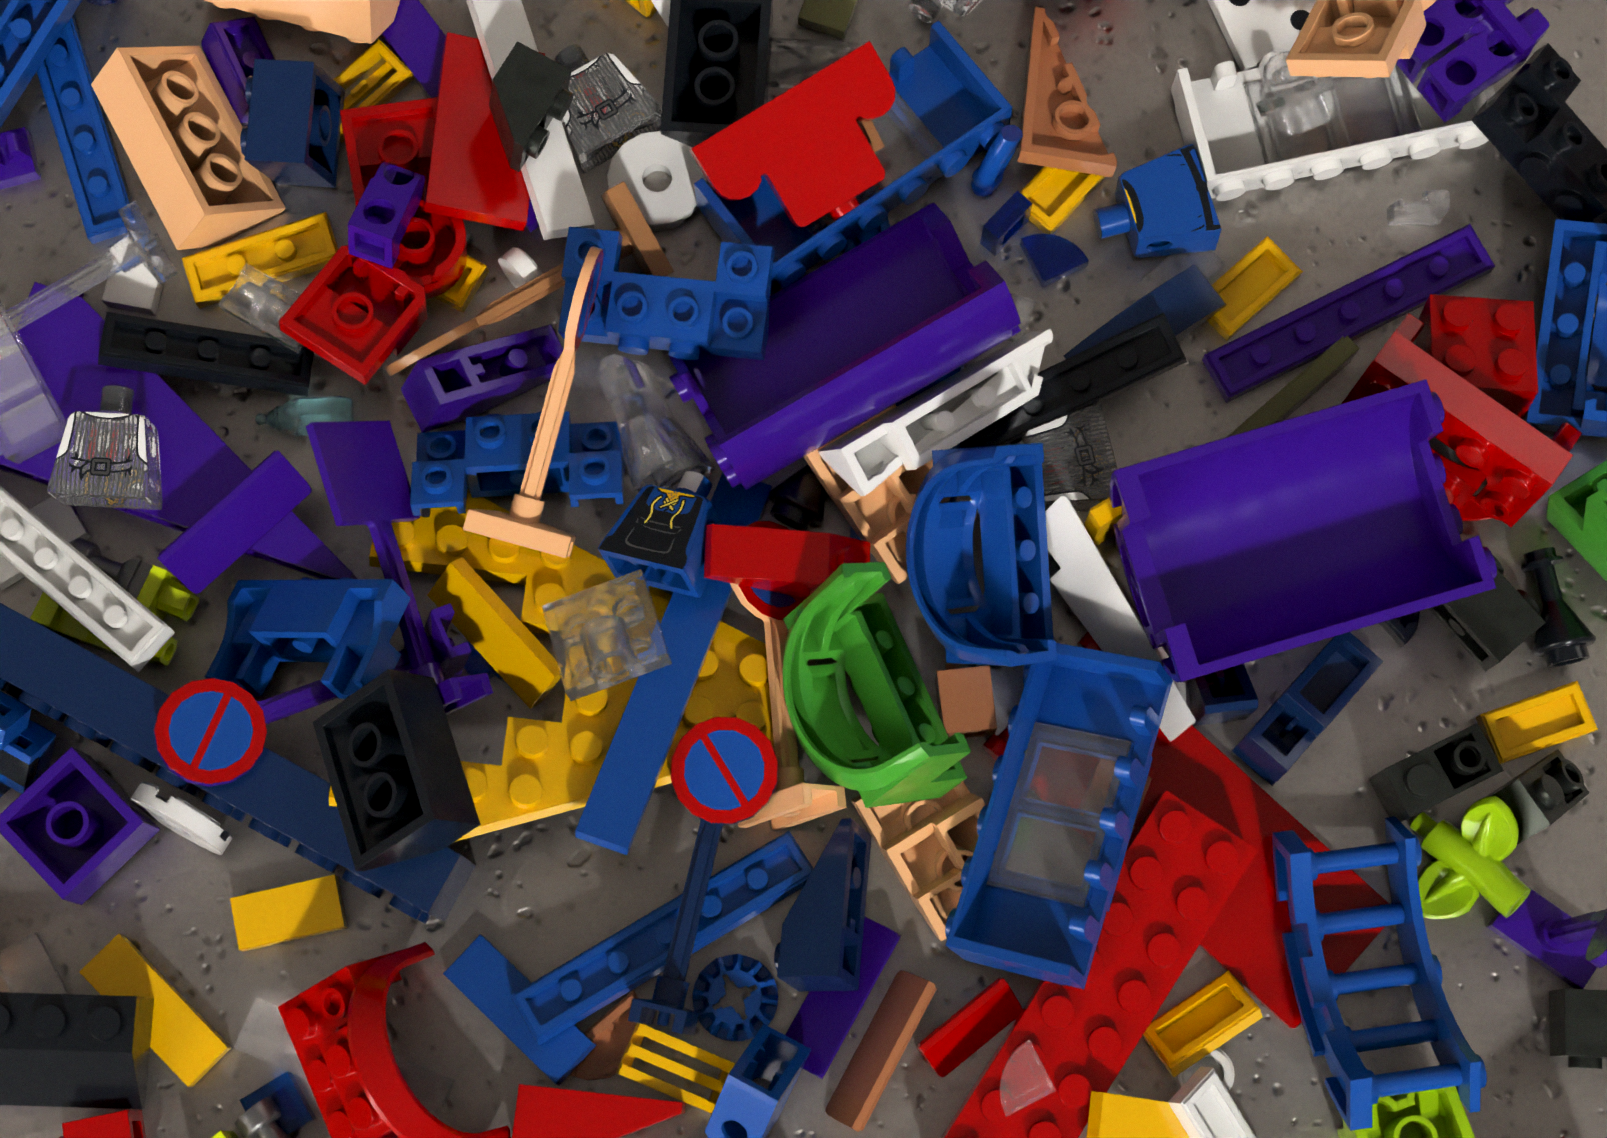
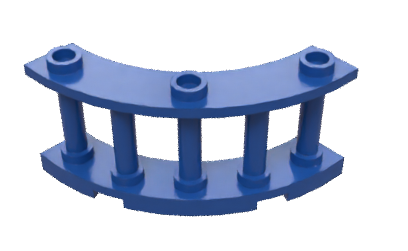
(1318, 988)

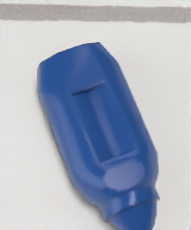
(991, 170)

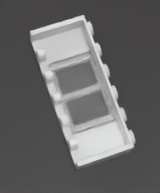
(1369, 128)

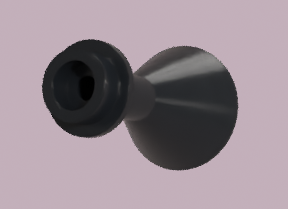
(799, 500)
(1564, 635)

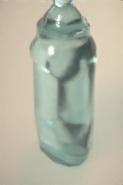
(299, 412)

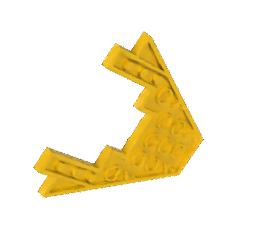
(556, 764)

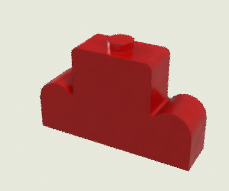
(806, 141)

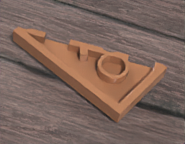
(1055, 117)

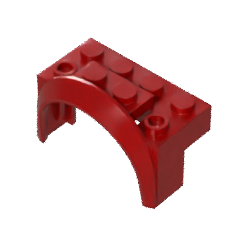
(1483, 433)
(349, 1058)

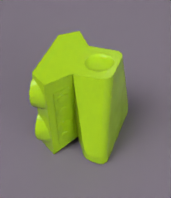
(1416, 1115)

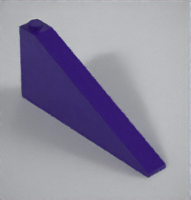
(193, 459)

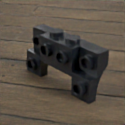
(1547, 139)

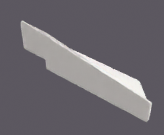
(940, 415)
(1101, 605)

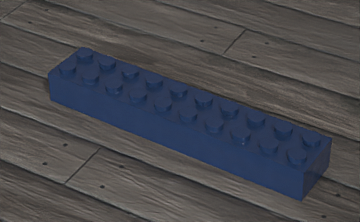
(279, 795)

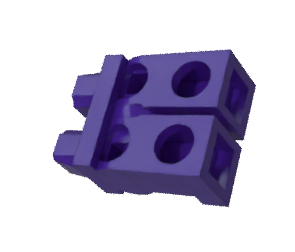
(1469, 49)

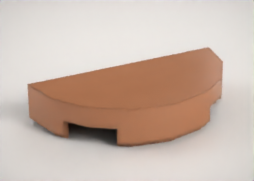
(611, 1036)

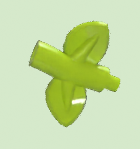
(1470, 861)

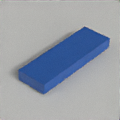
(488, 982)

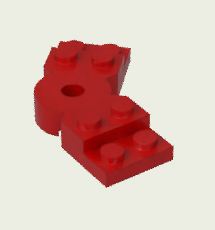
(360, 309)

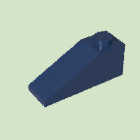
(826, 923)

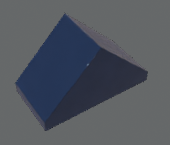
(1222, 696)

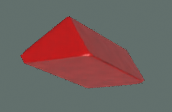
(970, 1028)

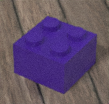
(76, 826)

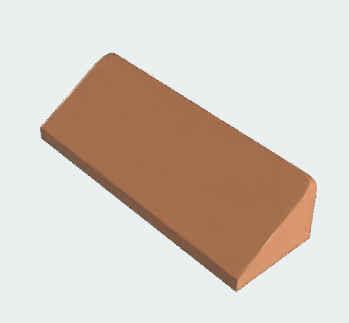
(880, 1050)

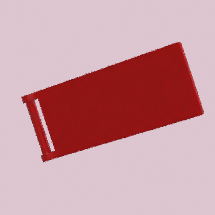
(1251, 923)

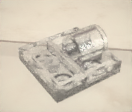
(606, 635)

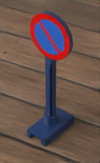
(722, 776)

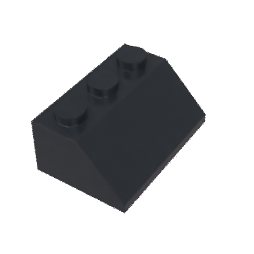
(714, 65)
(395, 771)
(74, 1050)

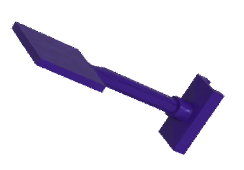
(371, 488)

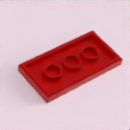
(467, 160)

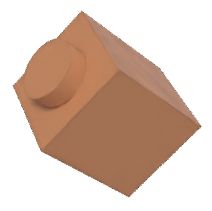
(966, 700)

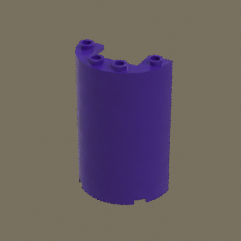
(849, 346)
(1294, 533)

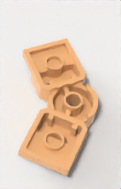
(1357, 37)

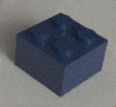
(293, 123)

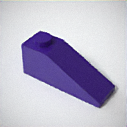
(479, 376)

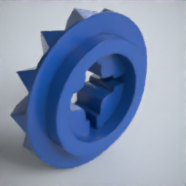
(759, 1005)

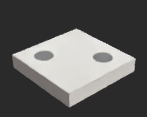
(1259, 26)

